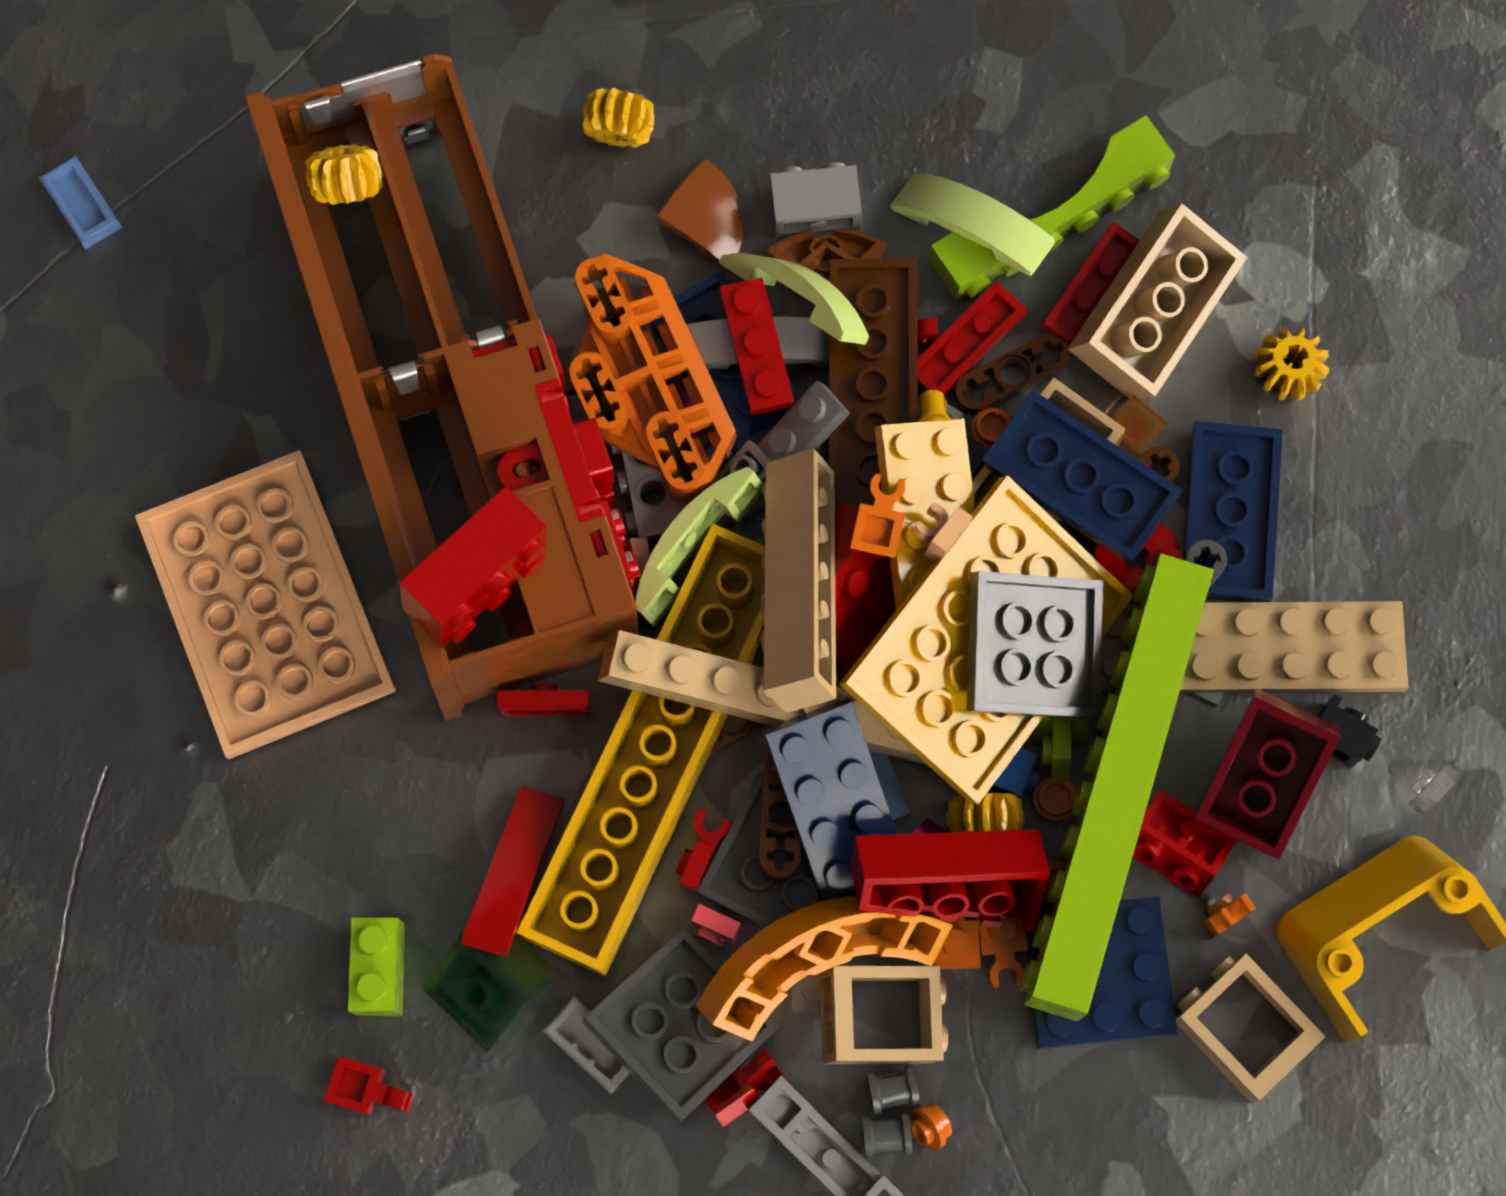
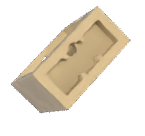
(838, 1015)
(1282, 1062)

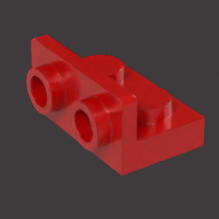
(1180, 845)

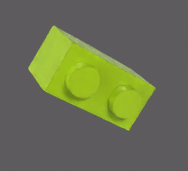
(376, 967)

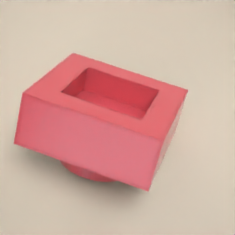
(714, 926)

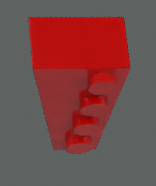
(953, 875)

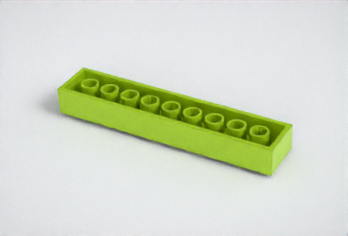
(1118, 789)

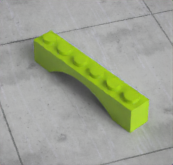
(1131, 162)

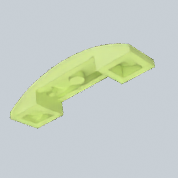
(975, 217)
(832, 310)
(728, 496)

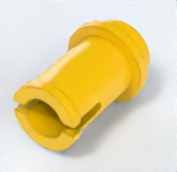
(932, 406)

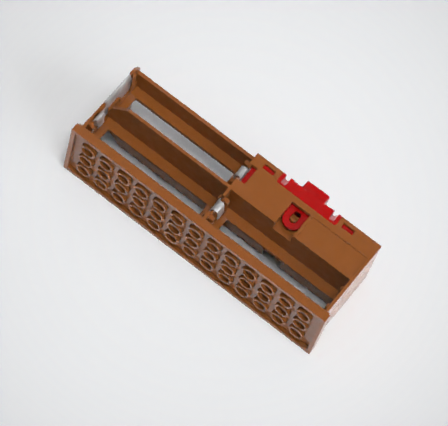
(494, 399)

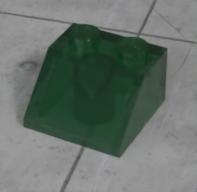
(489, 990)

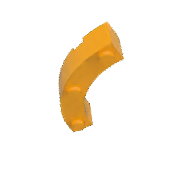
(806, 944)

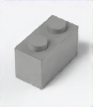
(815, 199)

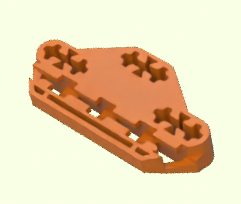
(635, 375)

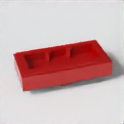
(543, 700)

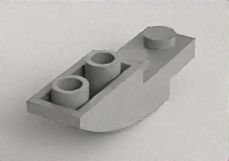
(800, 429)

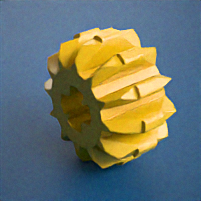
(618, 117)
(344, 174)
(1299, 351)
(993, 813)

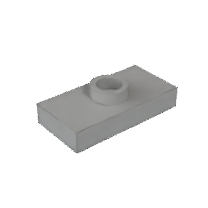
(584, 1047)

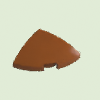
(705, 213)
(817, 251)

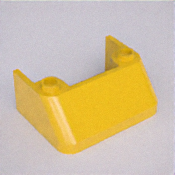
(1321, 929)

